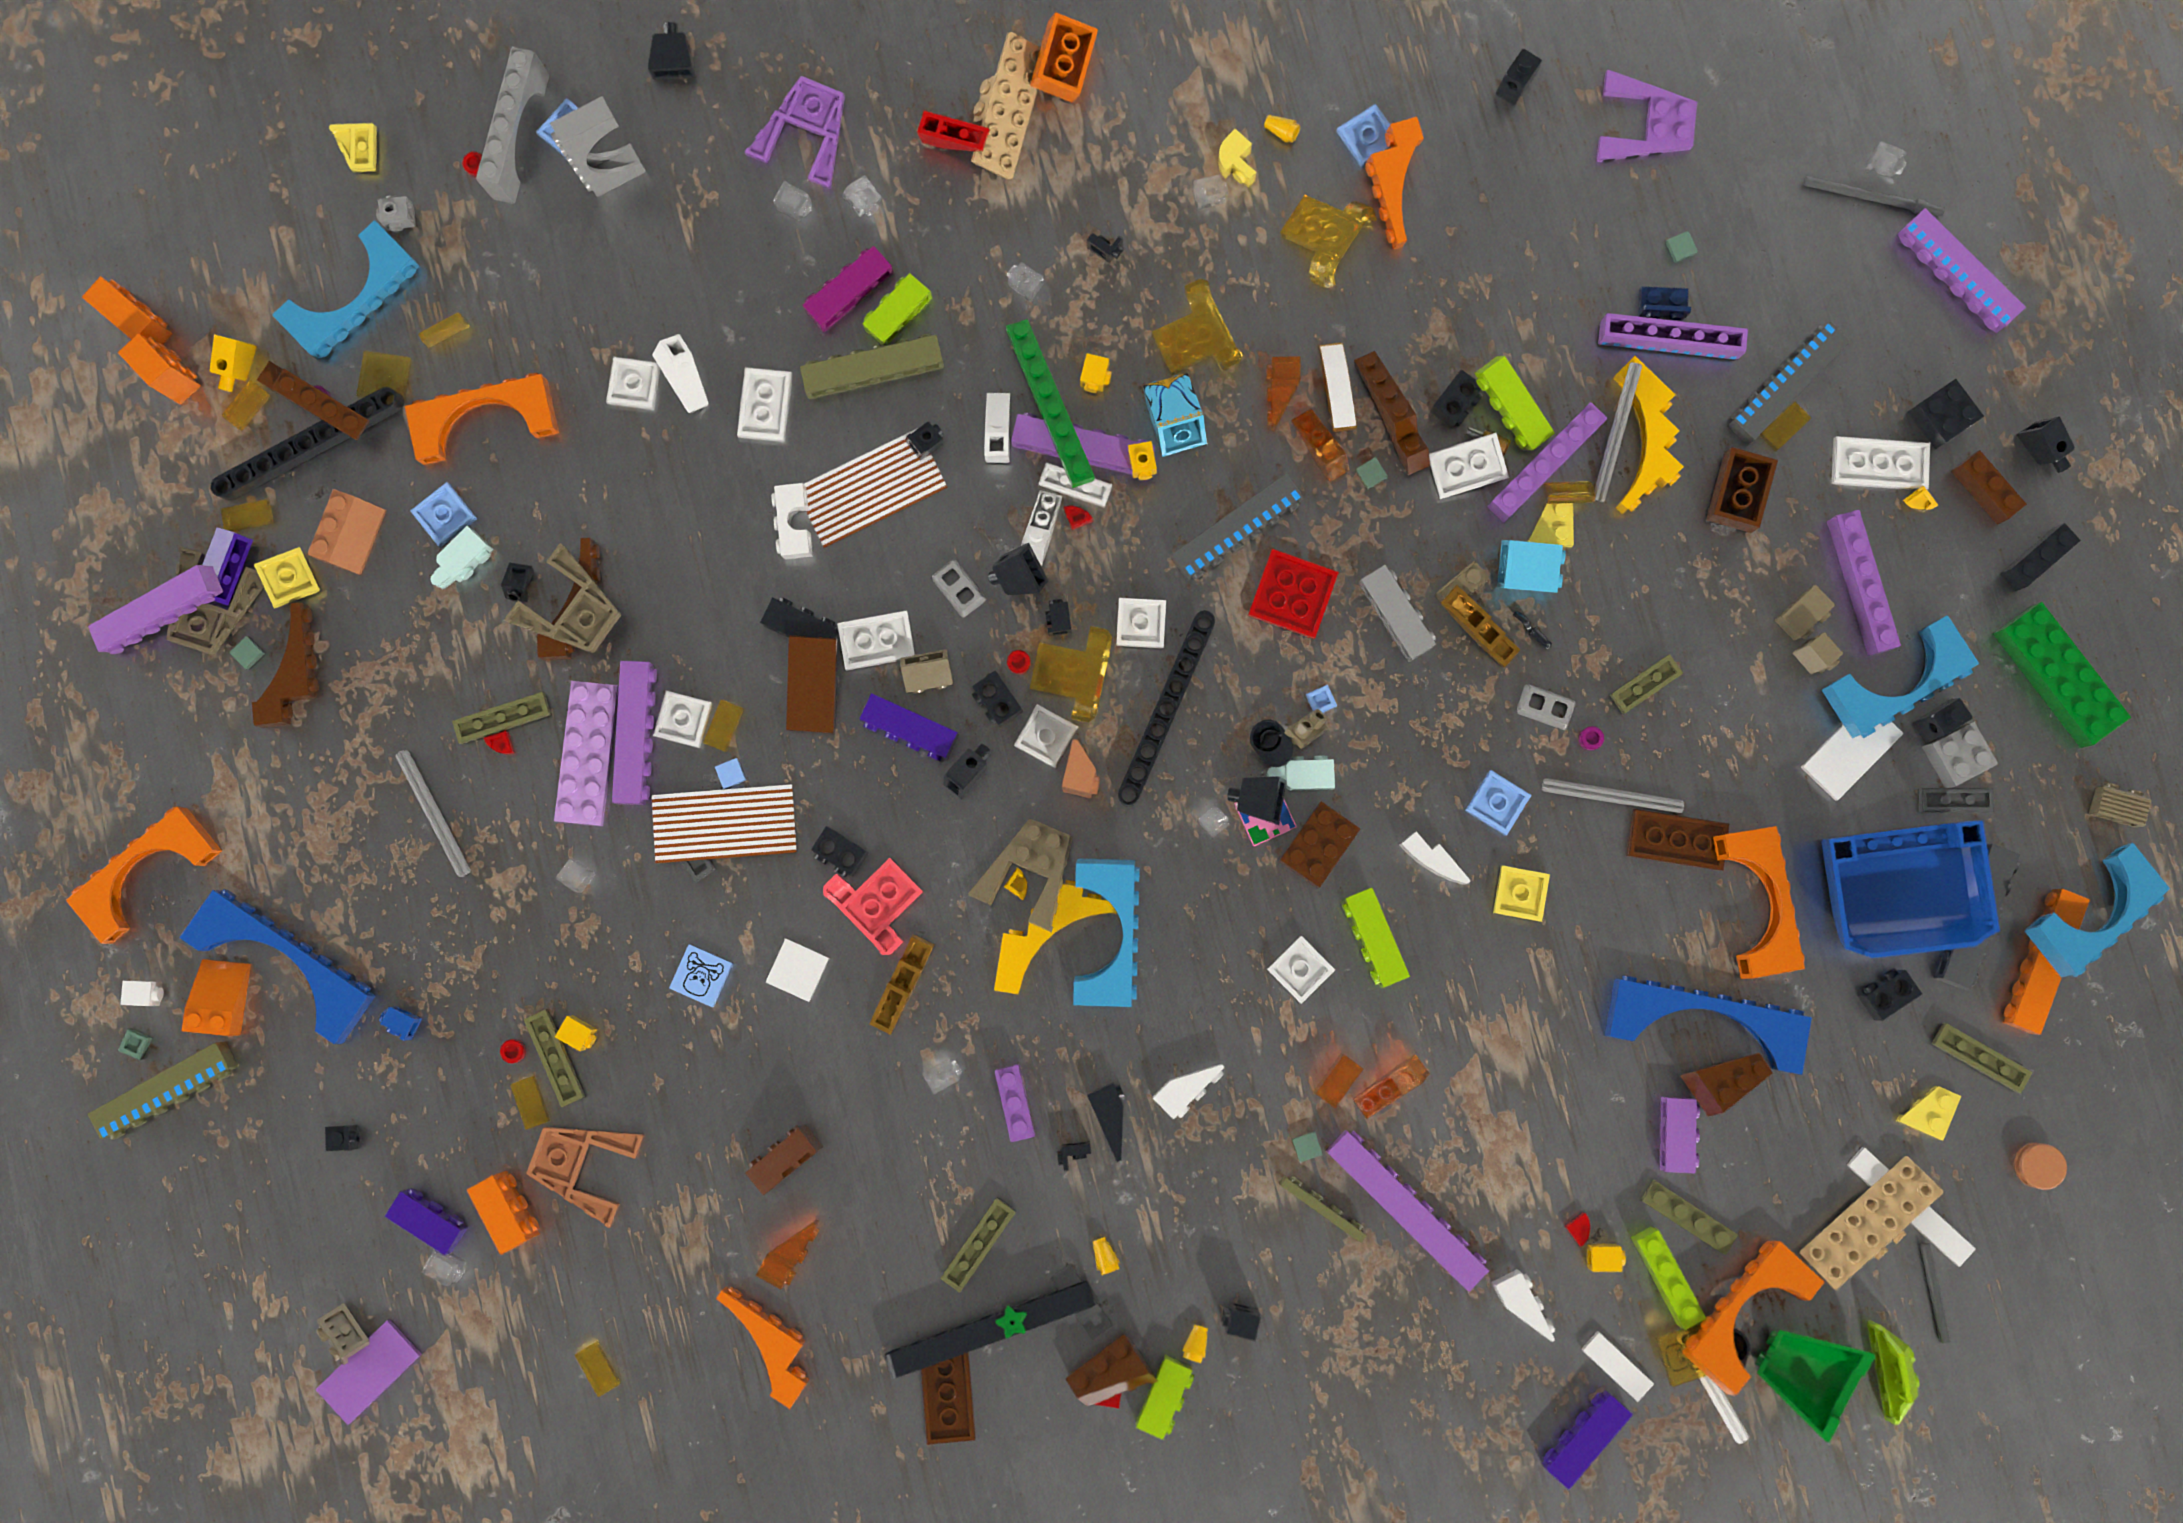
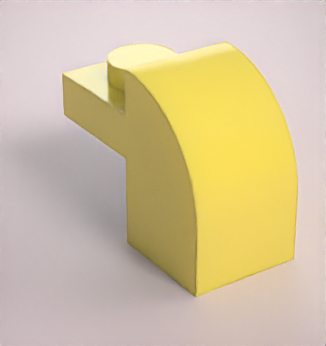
(1231, 156)

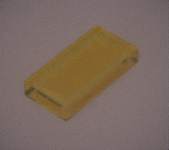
(443, 330)
(246, 405)
(1785, 426)
(1569, 492)
(246, 515)
(723, 725)
(530, 1102)
(597, 1369)

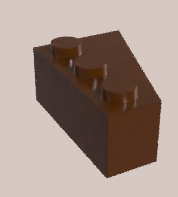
(1726, 1083)
(783, 1158)
(1110, 1372)

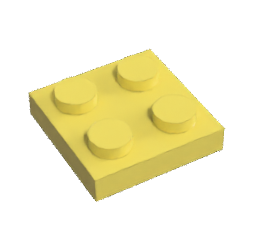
(286, 577)
(1521, 893)

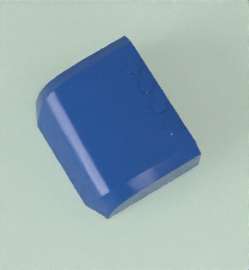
(1911, 889)

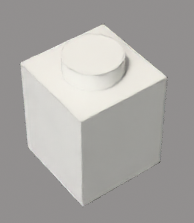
(141, 993)

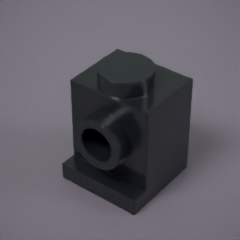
(925, 447)
(1058, 618)

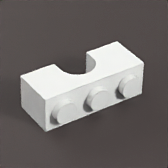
(788, 501)

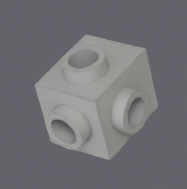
(396, 213)

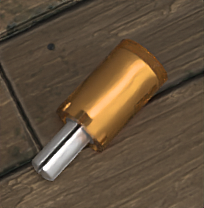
(1504, 442)

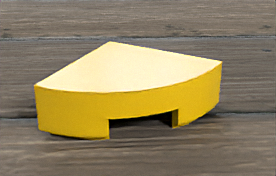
(1920, 499)
(1017, 884)

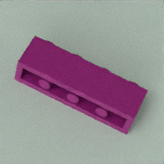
(848, 288)

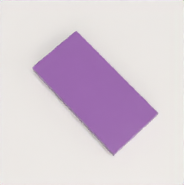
(368, 1372)

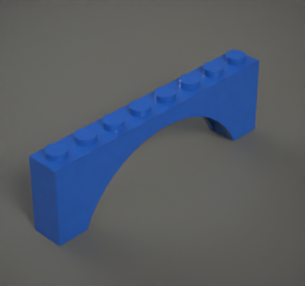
(337, 997)
(1778, 1032)

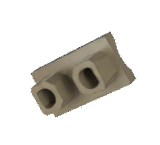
(1307, 728)

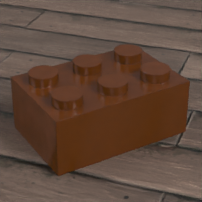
(1742, 490)
(1319, 845)

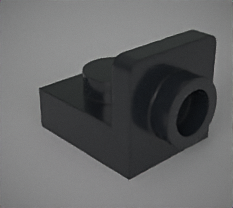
(1103, 249)
(516, 582)
(342, 1138)
(1076, 1150)

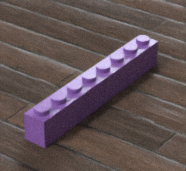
(1407, 1210)

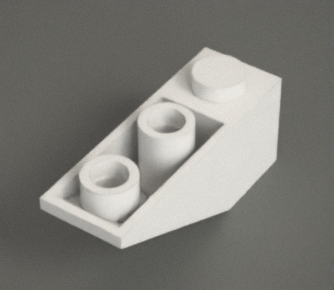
(681, 372)
(997, 428)
(1042, 523)
(1182, 1090)
(1517, 1297)

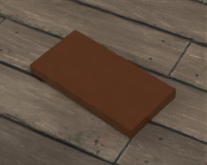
(811, 684)
(1675, 839)
(948, 1401)

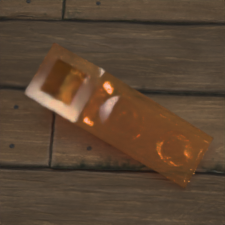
(1285, 379)
(1321, 445)
(1391, 1086)
(781, 1261)

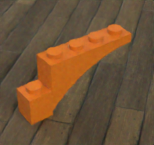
(1388, 175)
(775, 1342)

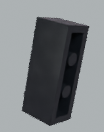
(2040, 557)
(789, 620)

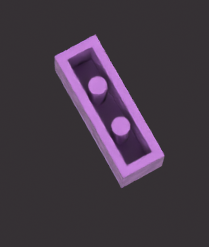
(1015, 1103)
(1679, 1134)

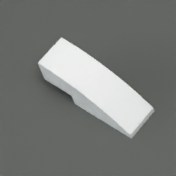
(1433, 859)

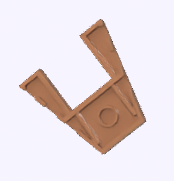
(560, 1159)

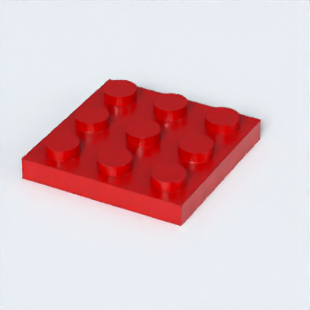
(1293, 594)

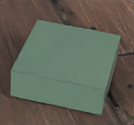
(1681, 246)
(1371, 473)
(247, 652)
(135, 1043)
(1307, 1146)

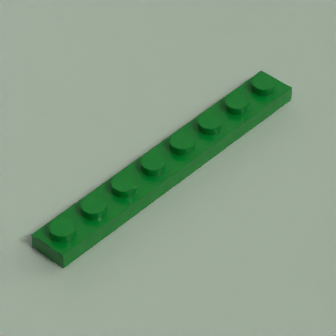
(1050, 403)

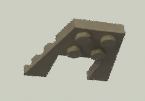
(584, 620)
(209, 624)
(1039, 851)

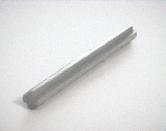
(1617, 431)
(1612, 795)
(433, 813)

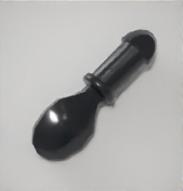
(1534, 632)

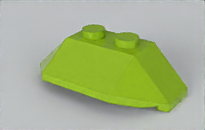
(1894, 1372)

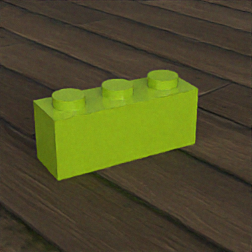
(897, 310)
(1165, 1397)

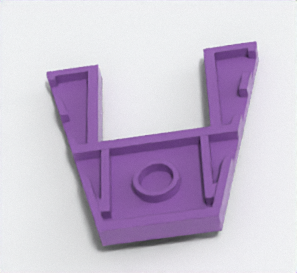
(813, 109)
(1668, 125)

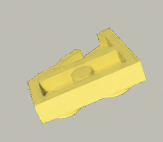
(357, 145)
(1555, 525)
(1932, 1113)

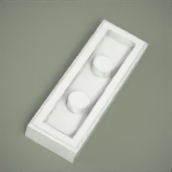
(1056, 479)
(1617, 1366)

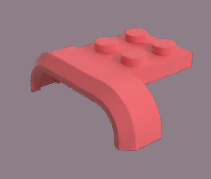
(876, 903)

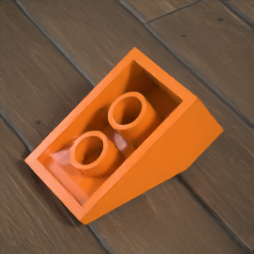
(217, 998)

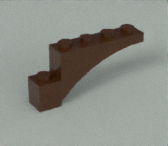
(313, 400)
(1395, 411)
(552, 649)
(295, 675)

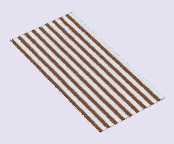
(870, 489)
(723, 823)

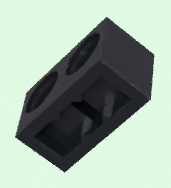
(1454, 397)
(1001, 696)
(841, 847)
(1891, 999)
(1241, 1320)

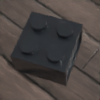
(1945, 414)

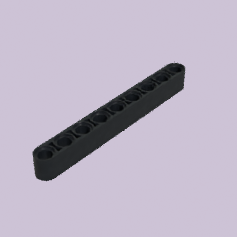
(296, 445)
(1172, 698)
(986, 1331)

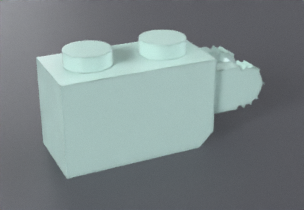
(460, 558)
(1306, 774)

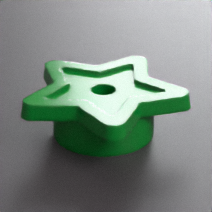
(1017, 1317)

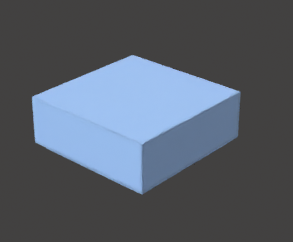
(1321, 699)
(730, 773)

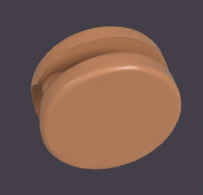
(2040, 1166)

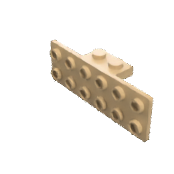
(1006, 106)
(1871, 1223)

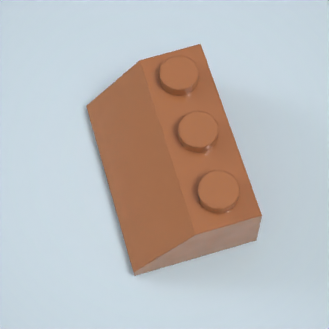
(346, 532)
(1080, 773)

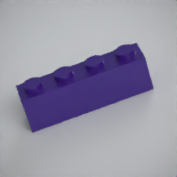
(908, 726)
(1586, 1439)

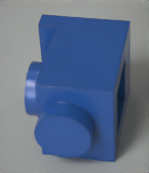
(400, 1022)

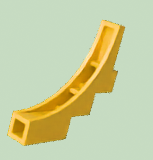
(1657, 435)
(1019, 950)

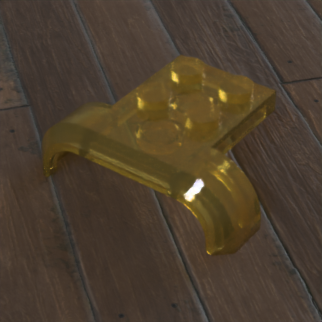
(1326, 232)
(1197, 334)
(1074, 672)

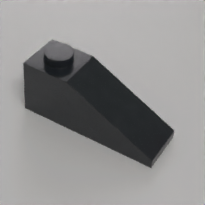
(1109, 1111)

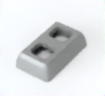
(951, 591)
(1545, 715)

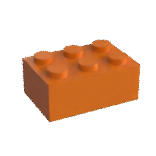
(1064, 57)
(126, 311)
(160, 368)
(504, 1211)

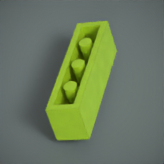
(1514, 403)
(1375, 937)
(1668, 1278)

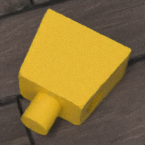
(231, 360)

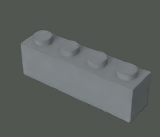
(1397, 613)

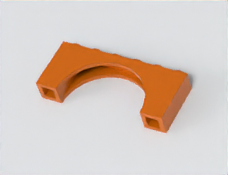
(433, 419)
(100, 898)
(1780, 946)
(1713, 1344)

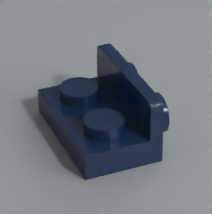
(1664, 302)

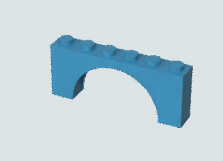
(322, 330)
(1945, 660)
(1116, 883)
(2136, 890)

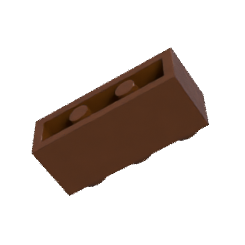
(1988, 487)

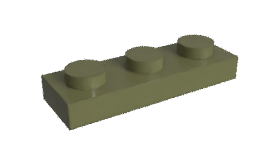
(1646, 684)

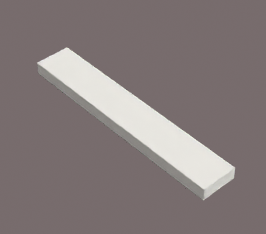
(1927, 1223)

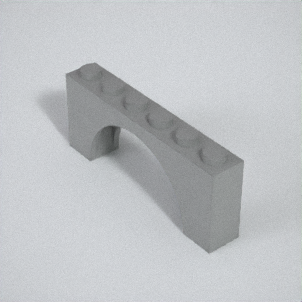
(522, 79)
(577, 135)

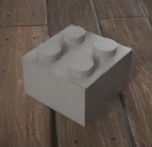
(1960, 755)

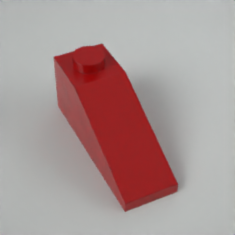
(951, 133)

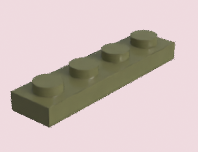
(501, 718)
(554, 1058)
(1982, 1058)
(1333, 1213)
(1689, 1217)
(978, 1244)

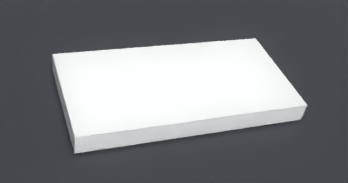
(1880, 463)
(1846, 759)

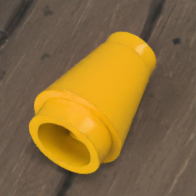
(1282, 127)
(1105, 1257)
(1196, 1344)

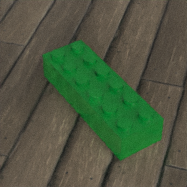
(2061, 675)

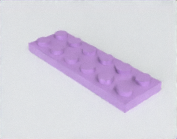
(587, 753)

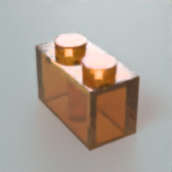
(1338, 1080)

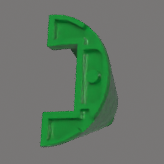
(1813, 1376)

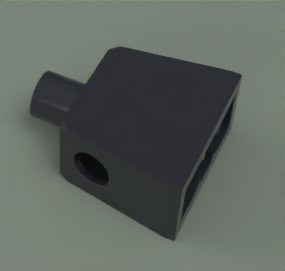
(670, 54)
(1521, 73)
(2048, 442)
(1018, 572)
(1945, 718)
(962, 778)
(1260, 797)

